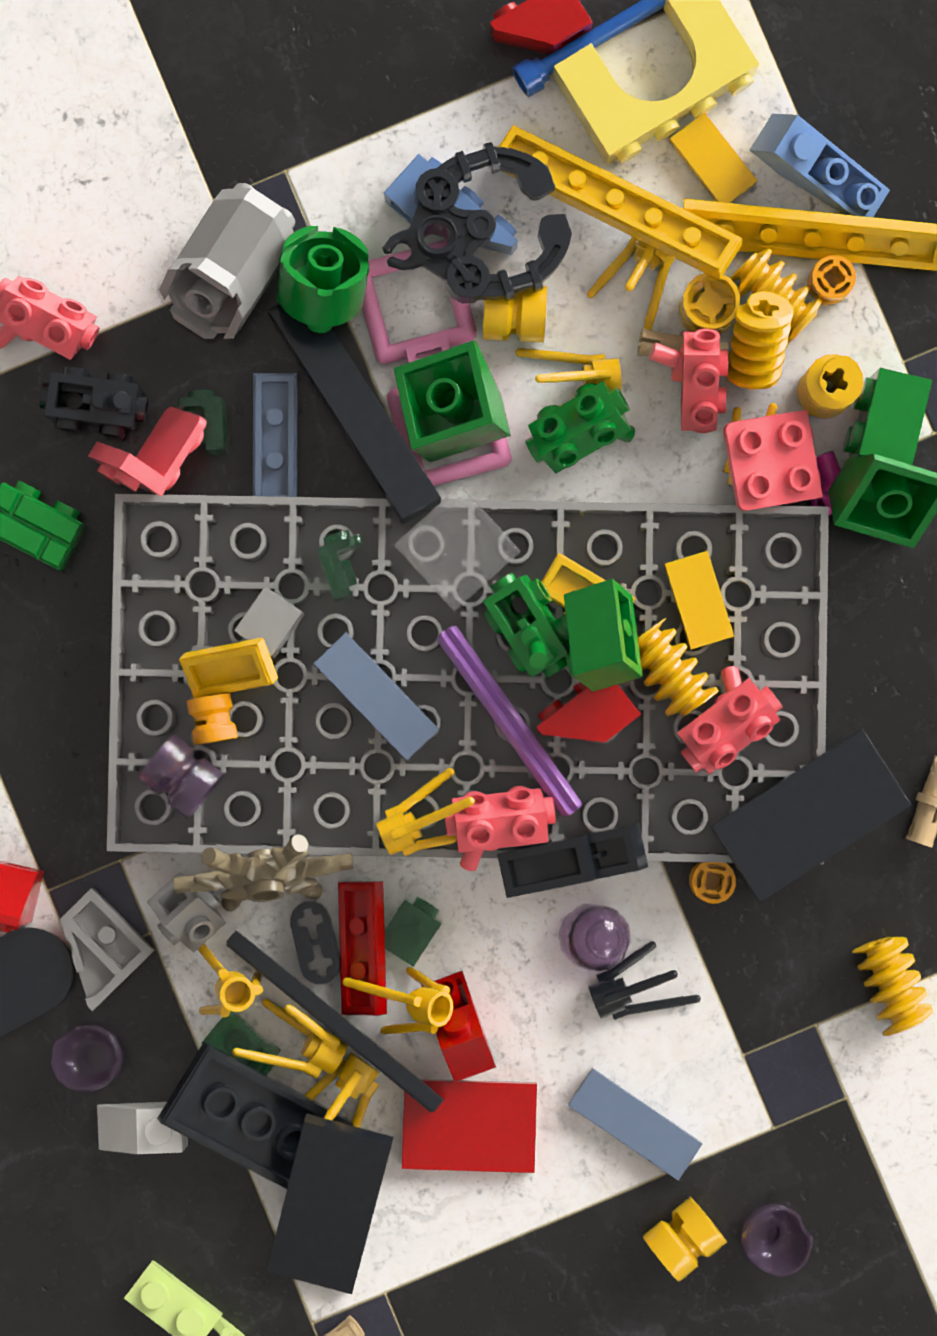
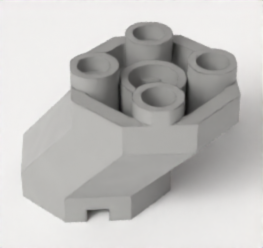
(227, 262)

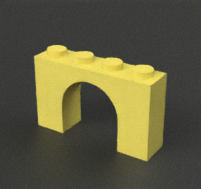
(622, 122)

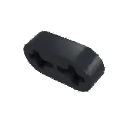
(304, 944)

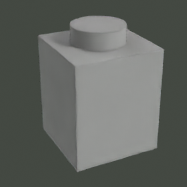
(271, 619)

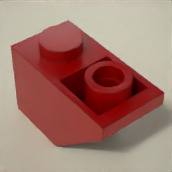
(540, 24)
(588, 715)
(18, 894)
(463, 1036)

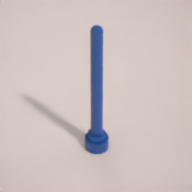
(534, 73)

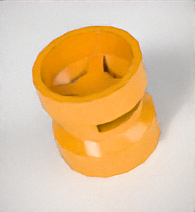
(828, 286)
(212, 719)
(705, 881)

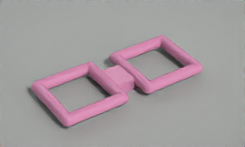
(419, 348)

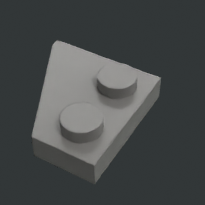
(102, 946)

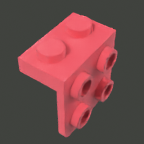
(159, 459)
(772, 460)

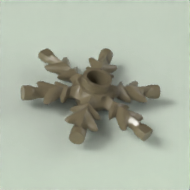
(263, 873)

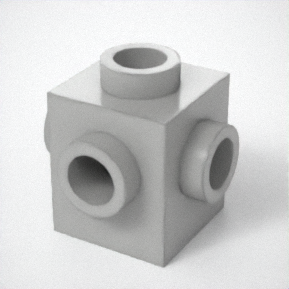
(189, 921)

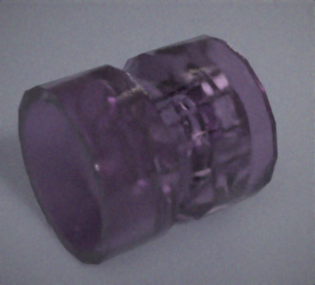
(181, 776)

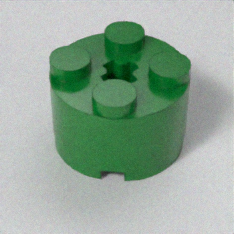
(322, 277)

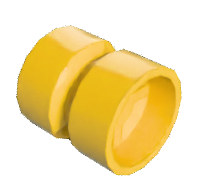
(709, 304)
(520, 316)
(684, 1239)

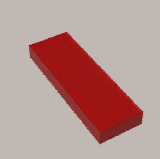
(362, 945)

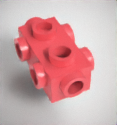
(43, 317)
(698, 370)
(730, 724)
(500, 822)

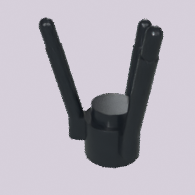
(612, 995)

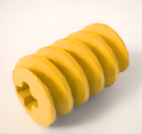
(759, 276)
(759, 341)
(846, 381)
(672, 672)
(894, 984)

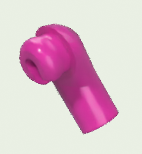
(828, 469)

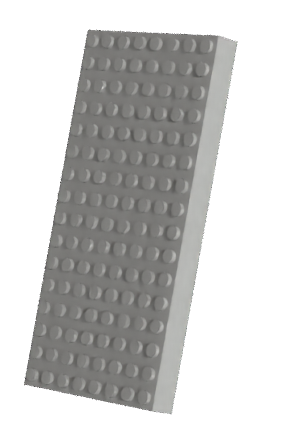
(325, 773)

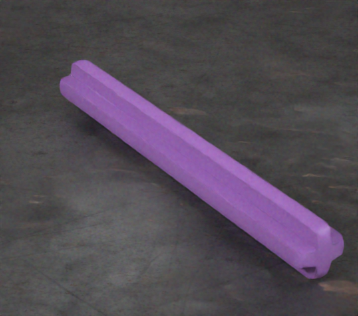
(509, 721)

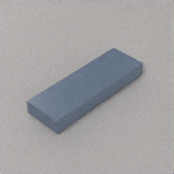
(275, 434)
(376, 696)
(635, 1124)

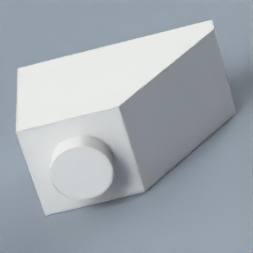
(136, 1129)

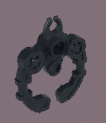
(465, 231)

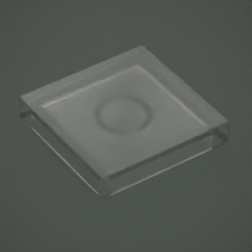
(457, 548)

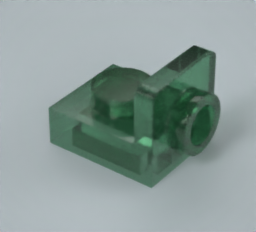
(215, 415)
(339, 573)
(412, 929)
(238, 1033)

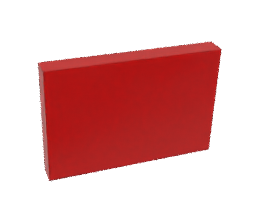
(474, 1129)

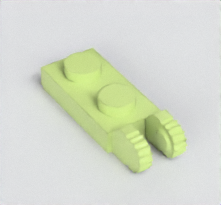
(176, 1305)

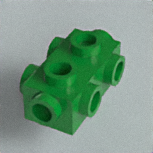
(579, 426)
(535, 636)

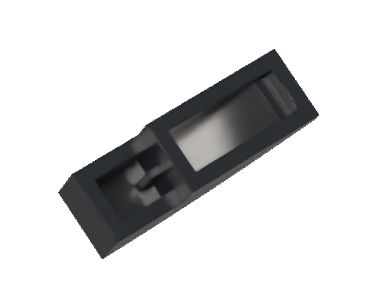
(572, 860)

